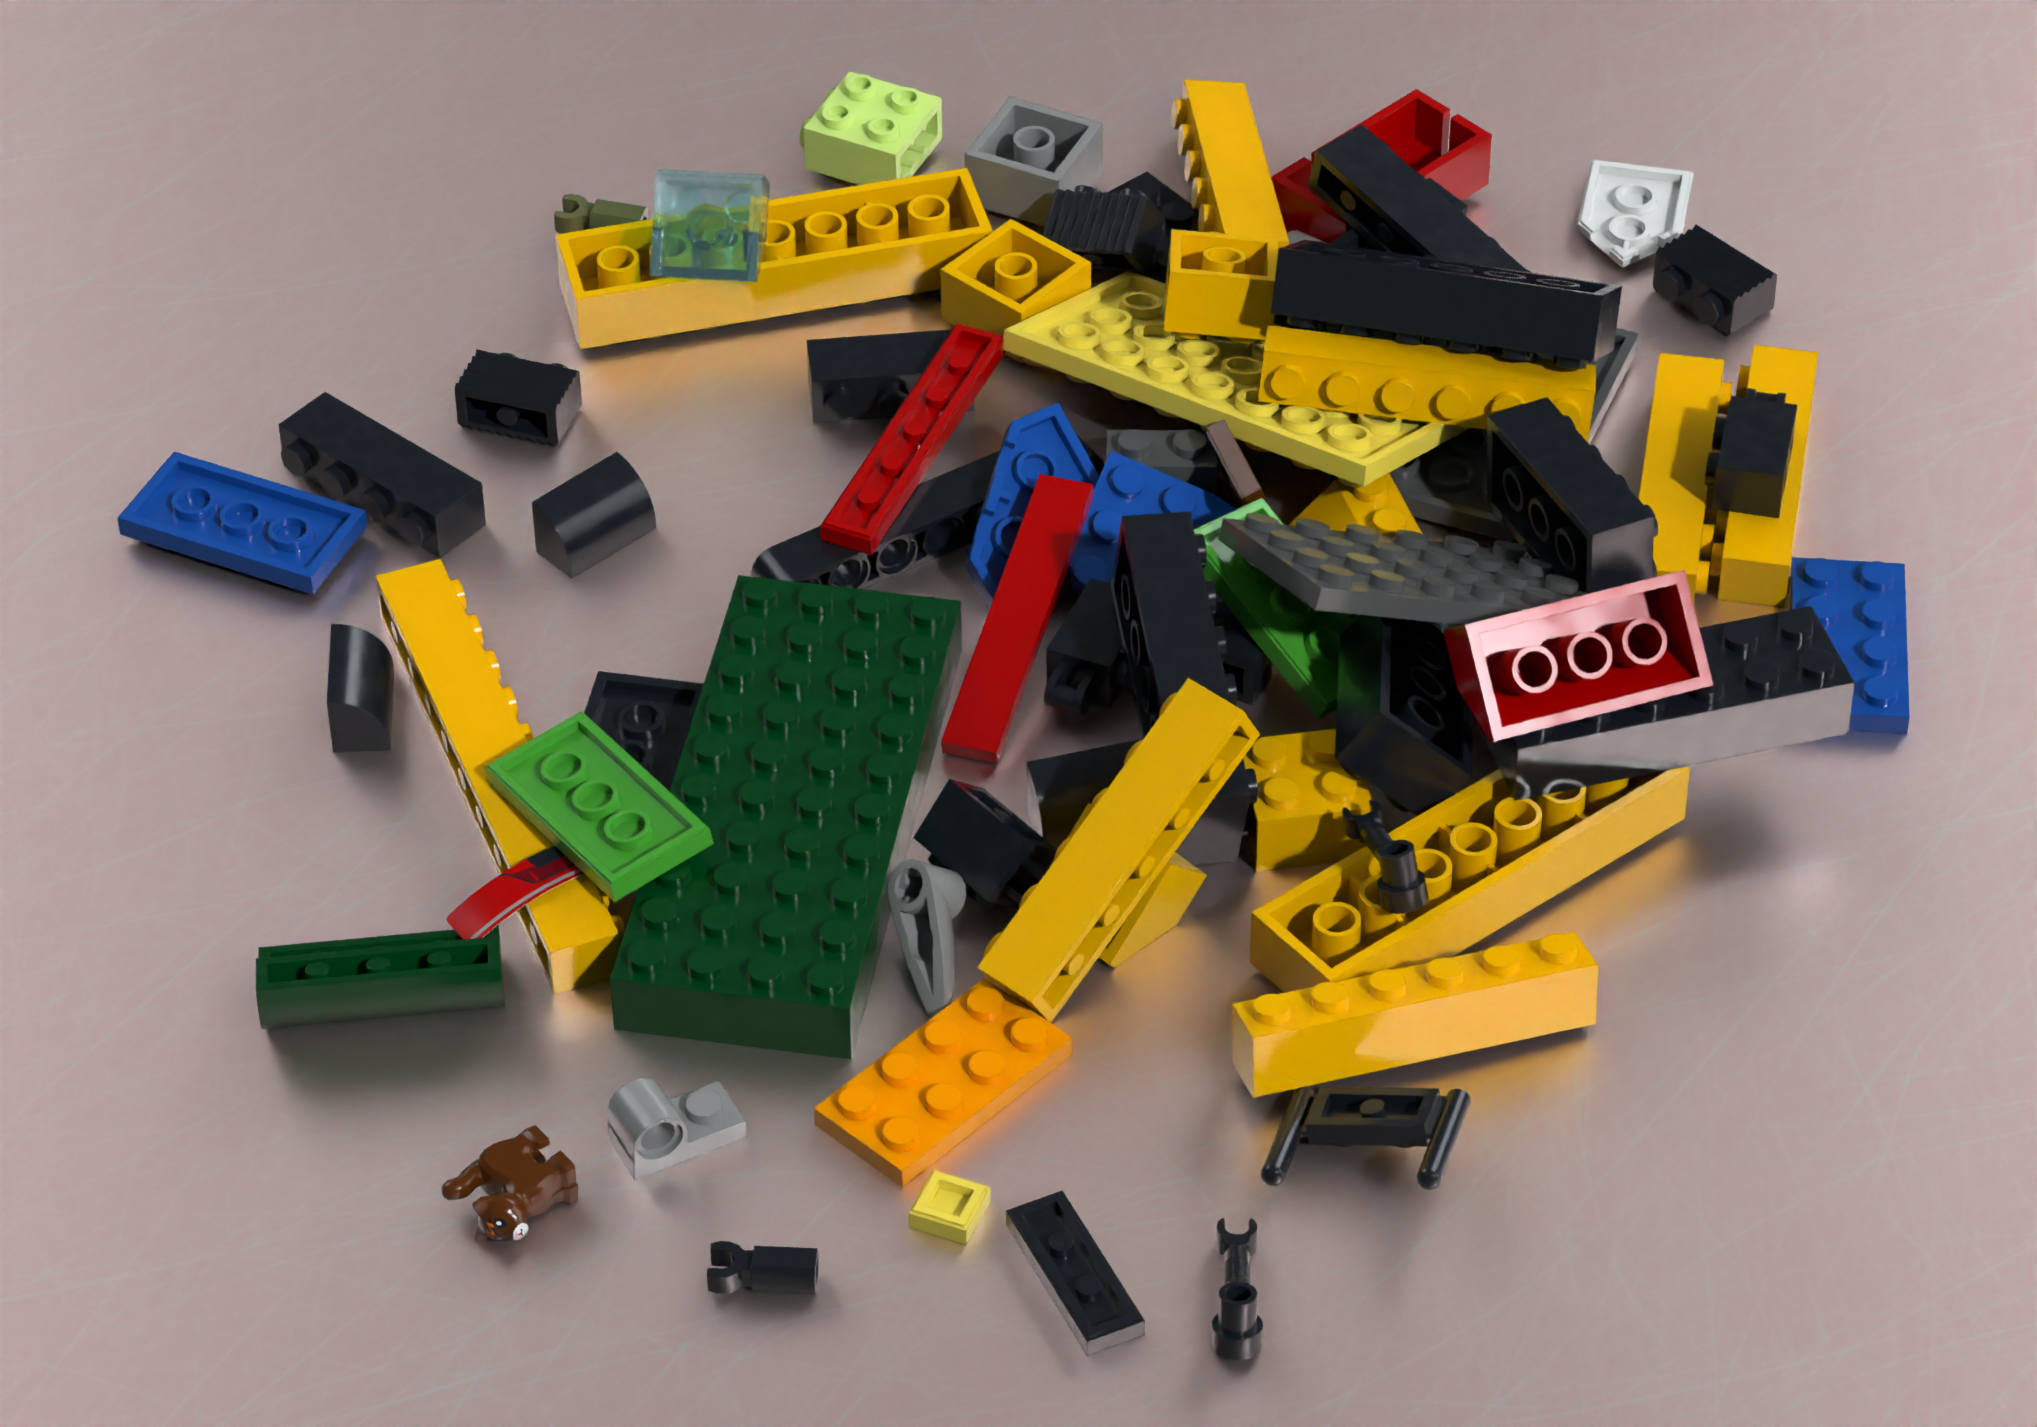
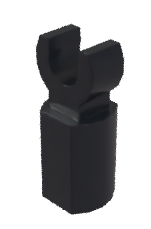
(764, 1269)

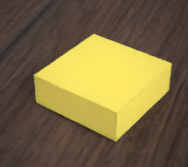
(949, 1207)

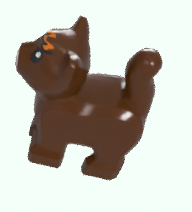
(517, 1185)

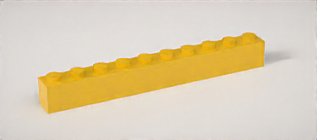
(475, 727)

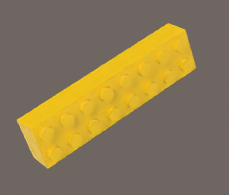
(816, 256)
(1481, 867)

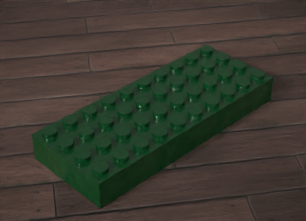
(811, 787)

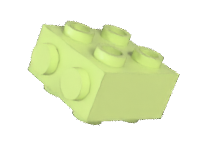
(871, 131)

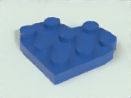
(1127, 490)

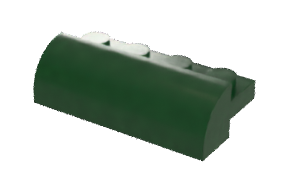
(378, 978)

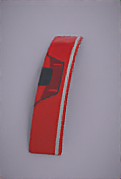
(511, 892)

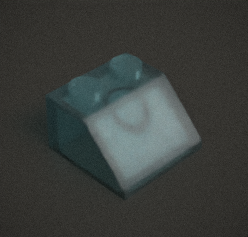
(709, 225)

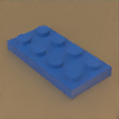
(243, 522)
(1866, 621)

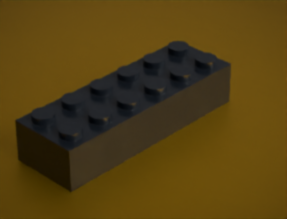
(1446, 301)
(1170, 637)
(1770, 690)

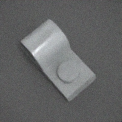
(662, 1132)

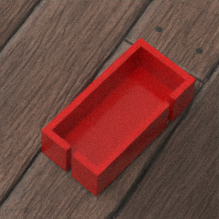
(1416, 132)

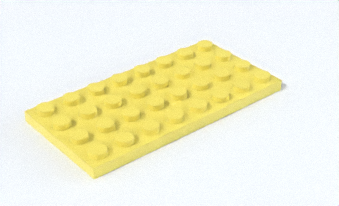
(1120, 343)

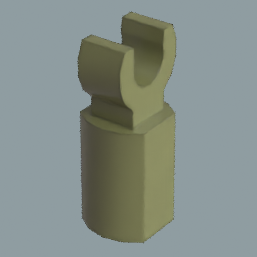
(582, 215)

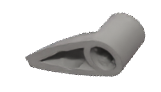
(923, 906)

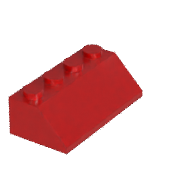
(1580, 656)

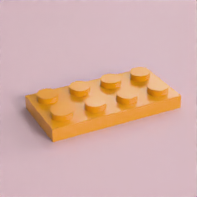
(943, 1082)

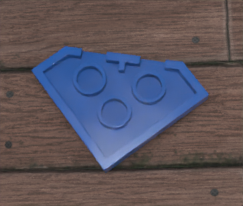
(1031, 446)

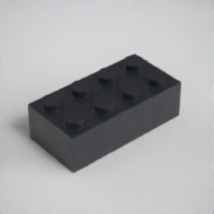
(1566, 499)
(1401, 712)

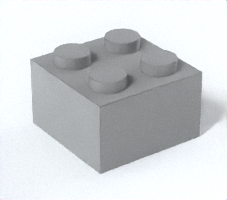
(1031, 154)

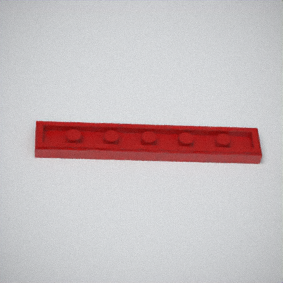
(912, 439)
(1017, 619)

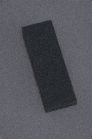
(1075, 1273)

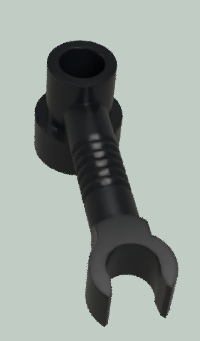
(1402, 885)
(1237, 1327)

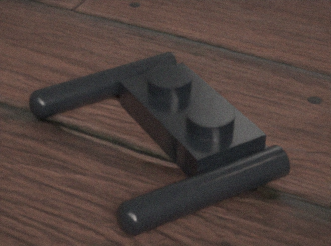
(1371, 1118)

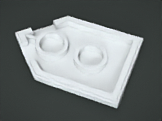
(1633, 208)

